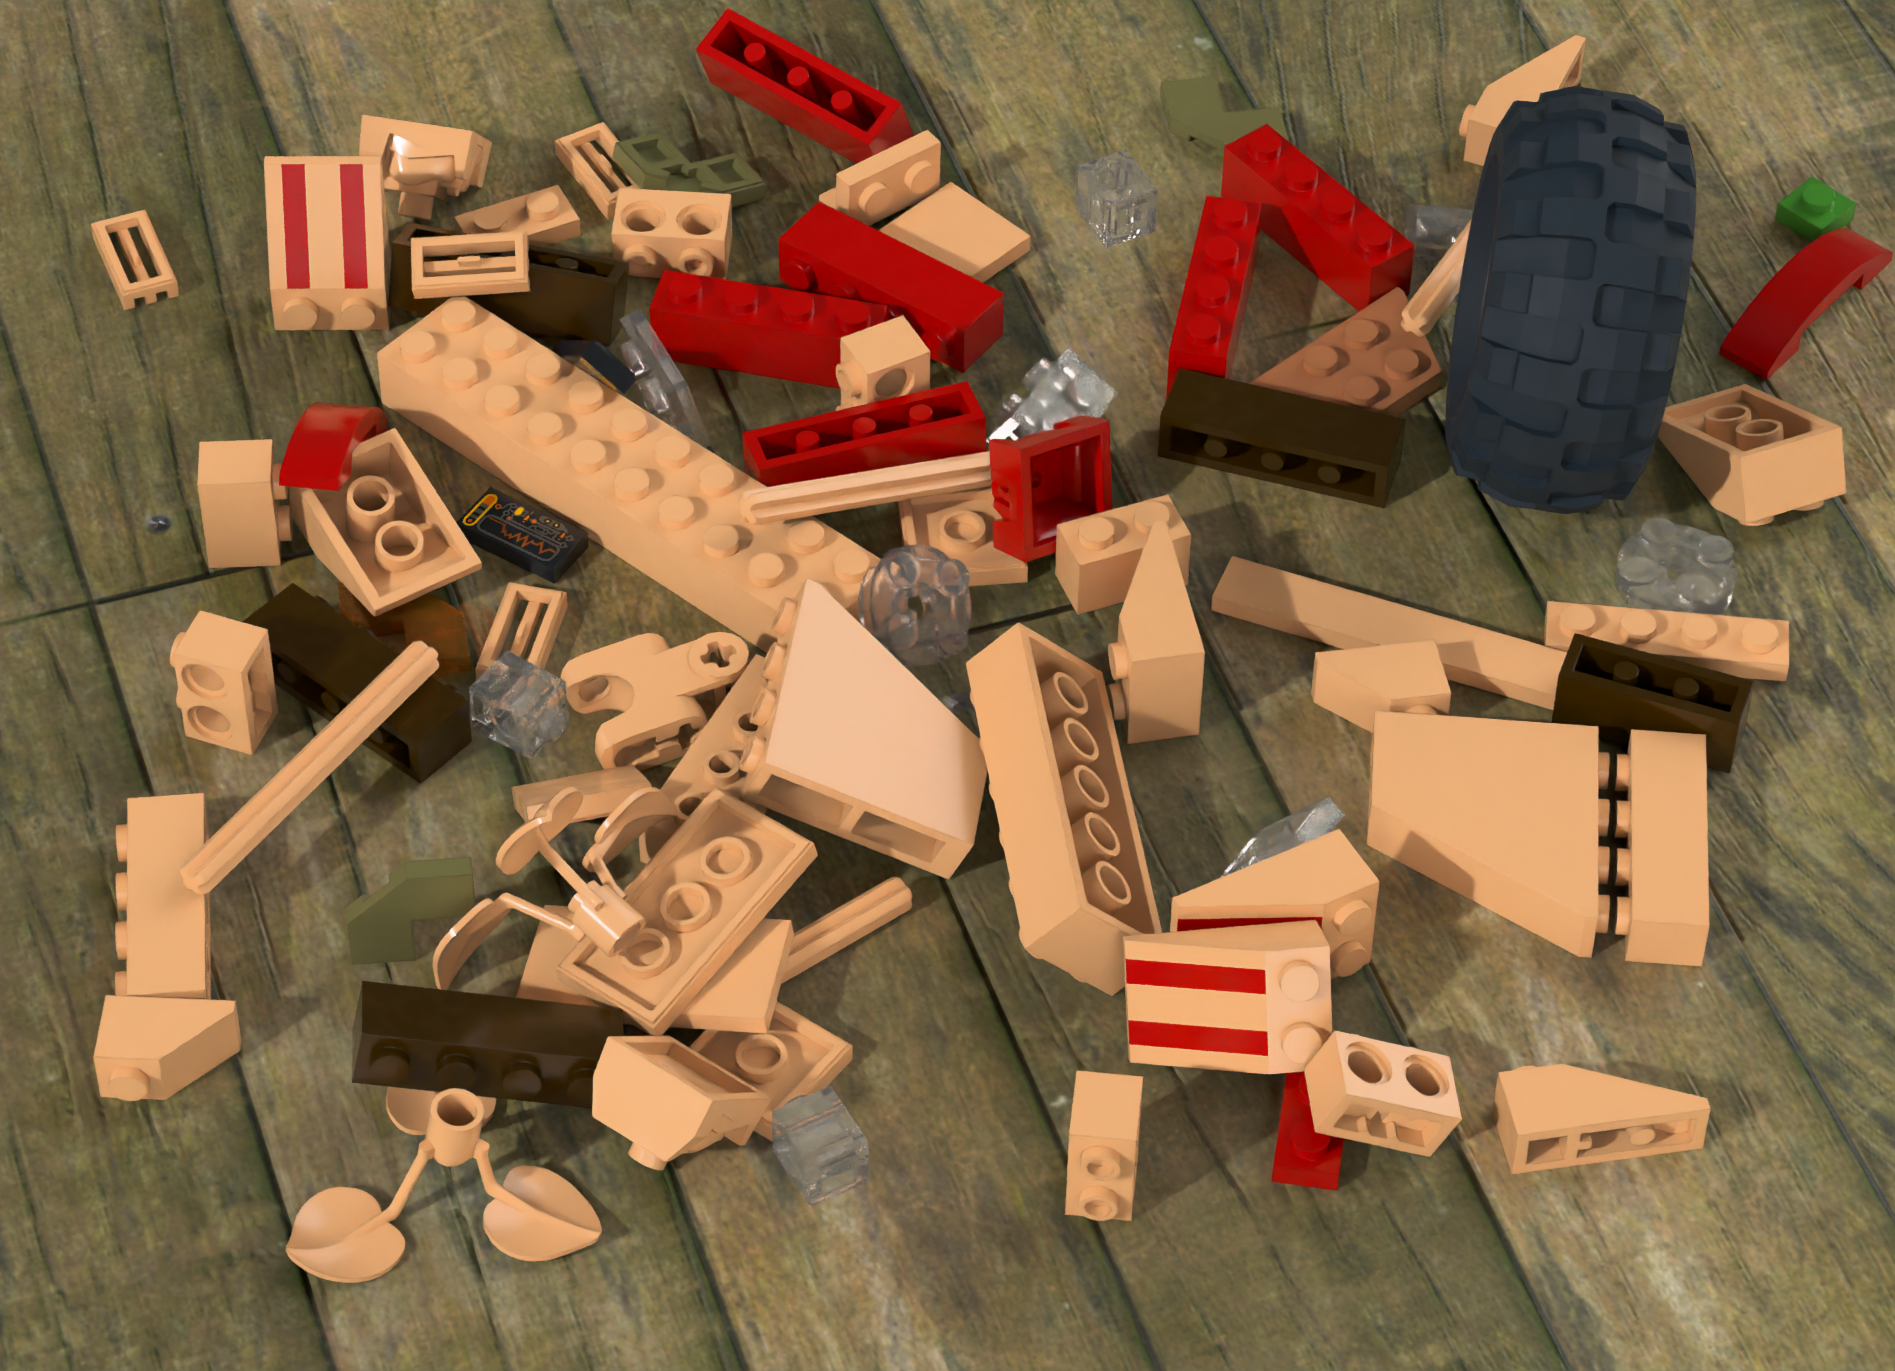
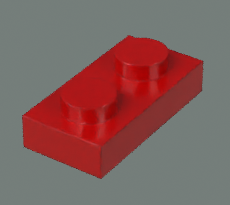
(1300, 1152)

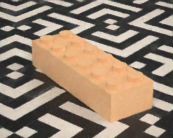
(1062, 806)

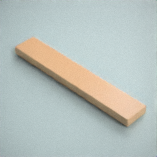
(1360, 620)

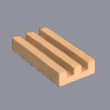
(600, 194)
(470, 273)
(144, 286)
(547, 633)

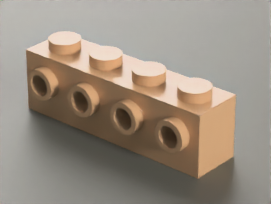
(711, 759)

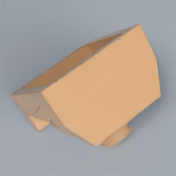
(424, 161)
(670, 1099)

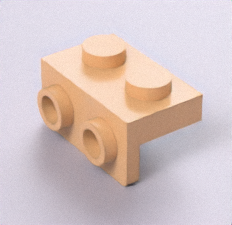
(888, 180)

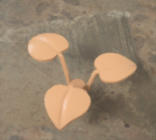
(597, 909)
(532, 1218)

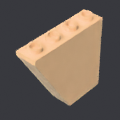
(860, 741)
(1498, 816)

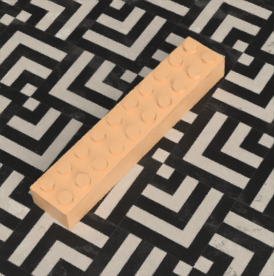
(610, 469)

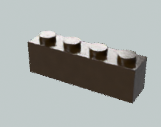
(567, 299)
(1281, 437)
(331, 661)
(479, 1043)

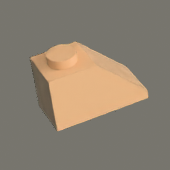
(1381, 678)
(161, 1044)

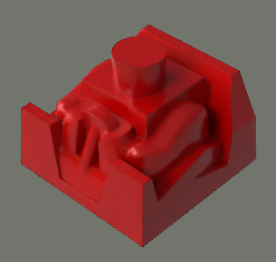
(1049, 482)

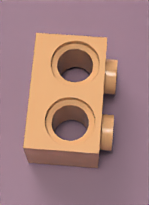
(672, 232)
(882, 364)
(225, 682)
(1382, 1094)
(1103, 1145)

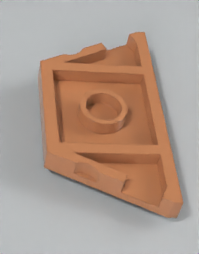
(1363, 362)

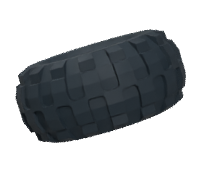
(1571, 300)

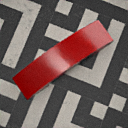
(1798, 295)
(324, 443)

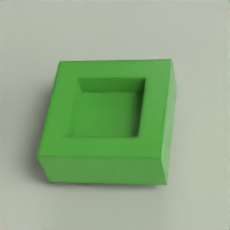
(1815, 209)

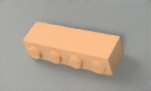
(1664, 848)
(166, 922)

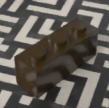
(1645, 691)

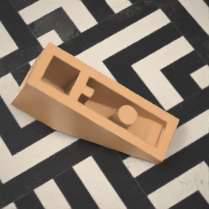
(1548, 72)
(1588, 1117)

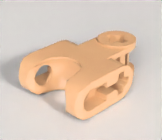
(660, 690)

